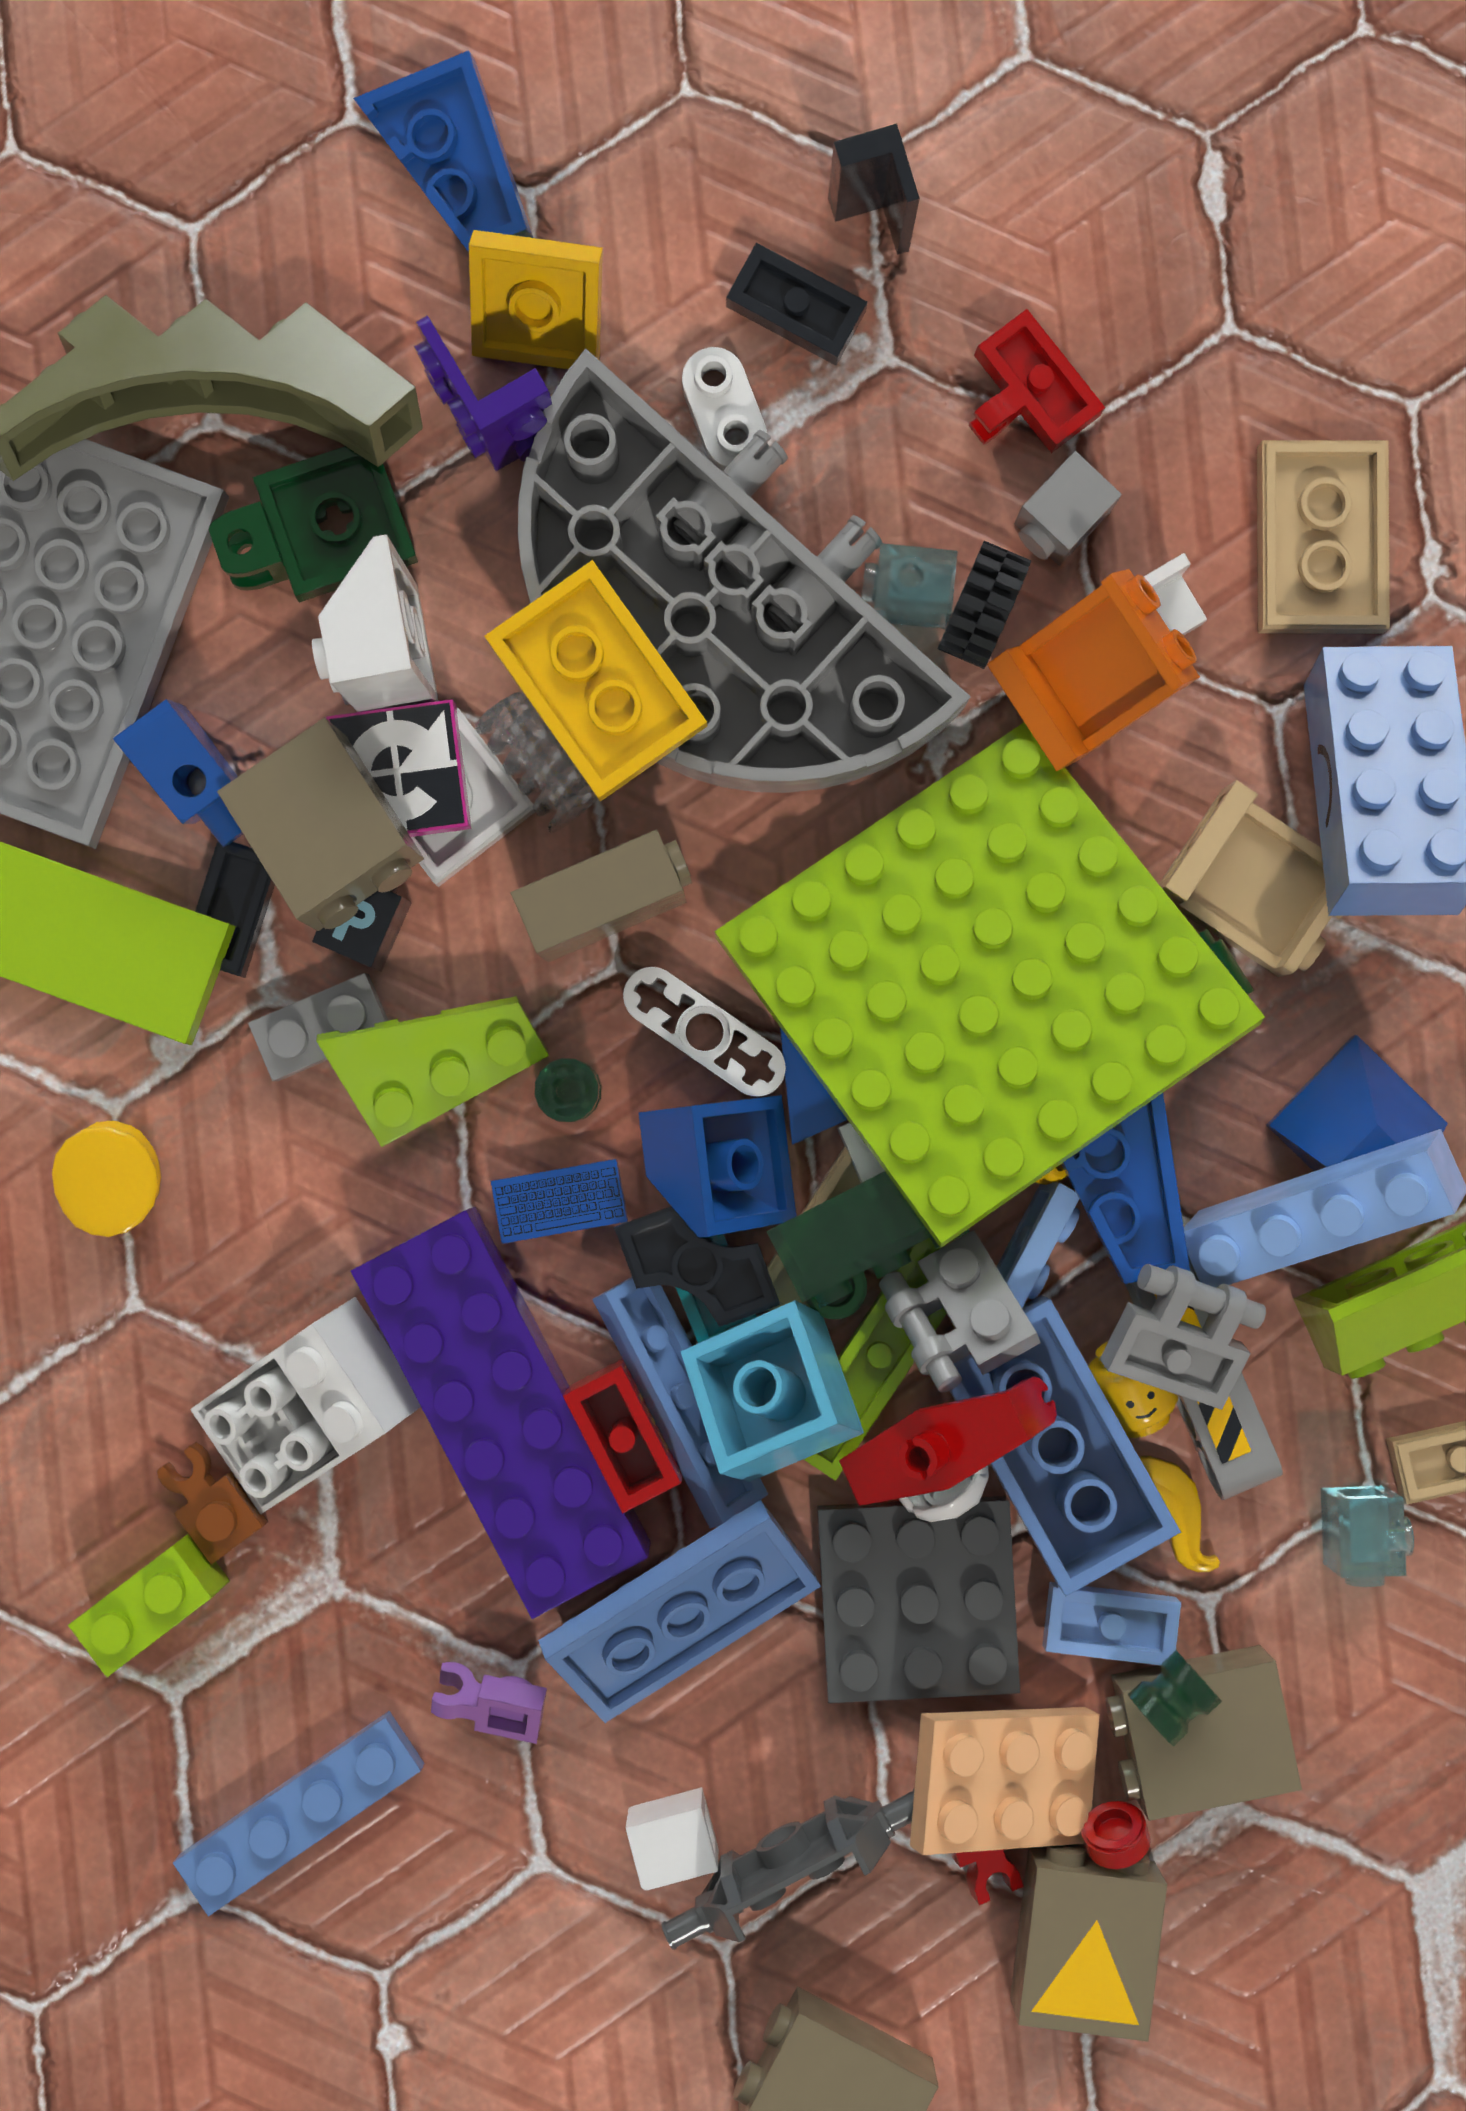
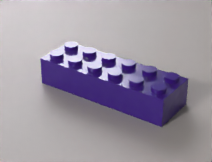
(500, 1411)

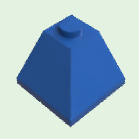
(1352, 1110)
(721, 1163)

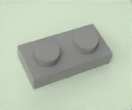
(289, 1034)

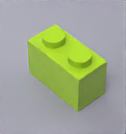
(148, 1605)

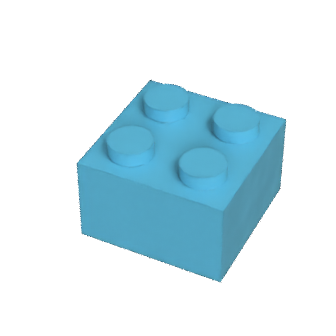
(771, 1392)

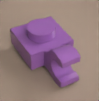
(497, 1705)

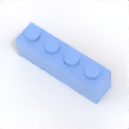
(1325, 1210)

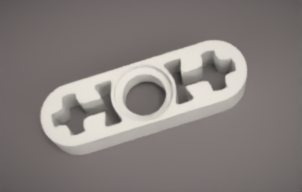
(674, 992)

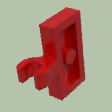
(1034, 384)

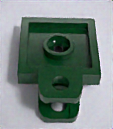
(287, 531)

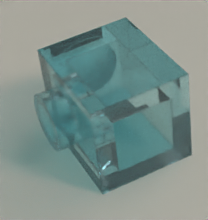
(911, 585)
(1365, 1534)

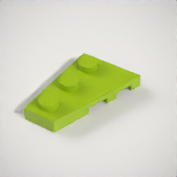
(432, 1063)

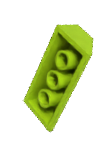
(1389, 1305)

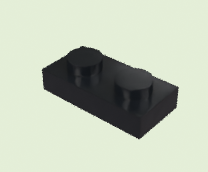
(796, 304)

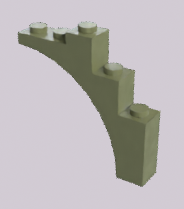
(207, 363)

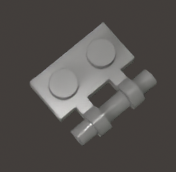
(977, 1302)
(1178, 1355)

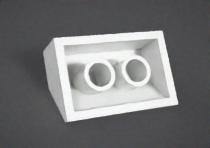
(376, 635)

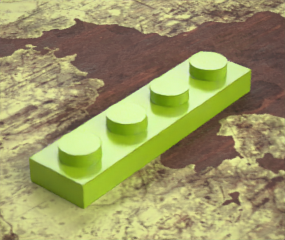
(876, 1362)

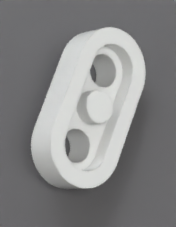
(721, 406)

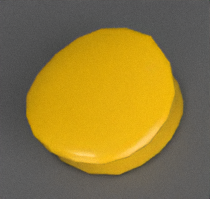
(106, 1178)

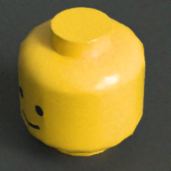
(1136, 1405)

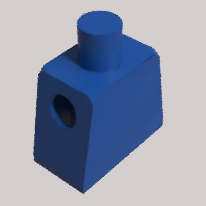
(166, 750)

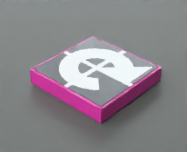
(415, 762)

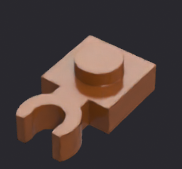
(216, 1512)

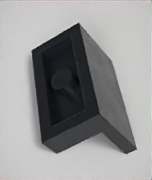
(874, 174)

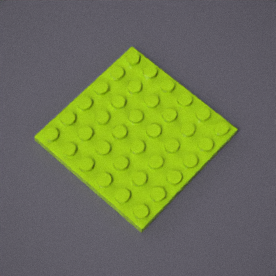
(987, 982)

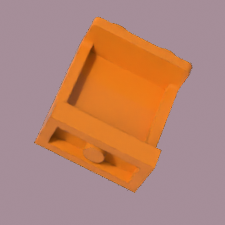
(1095, 669)

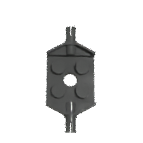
(787, 1856)

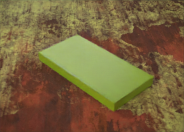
(107, 945)

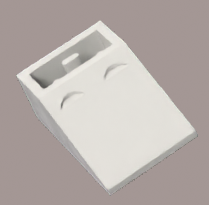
(307, 1405)

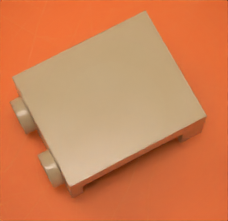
(1253, 883)

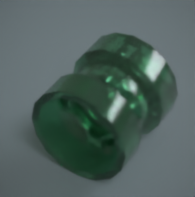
(577, 1094)
(1174, 1698)

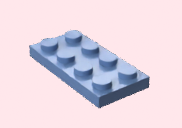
(680, 1612)

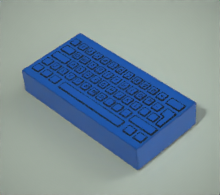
(559, 1201)

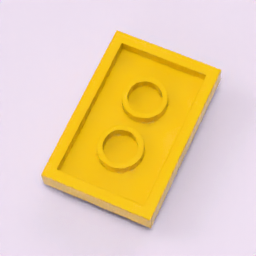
(596, 680)

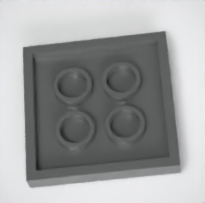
(917, 1602)

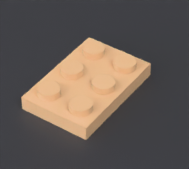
(1003, 1779)

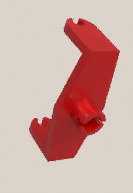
(946, 1443)

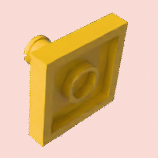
(534, 299)

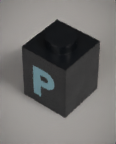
(370, 931)

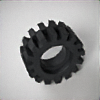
(984, 604)

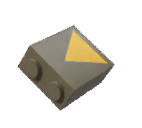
(1087, 1944)

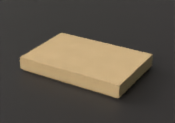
(1323, 537)

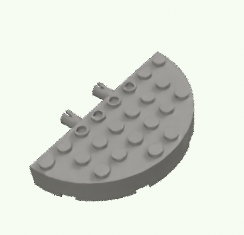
(755, 627)

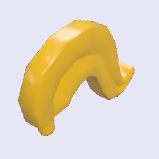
(1183, 1502)

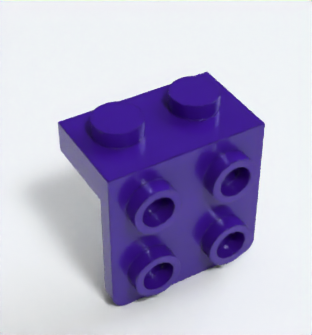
(498, 424)

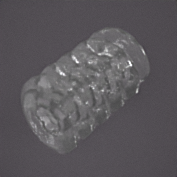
(539, 756)

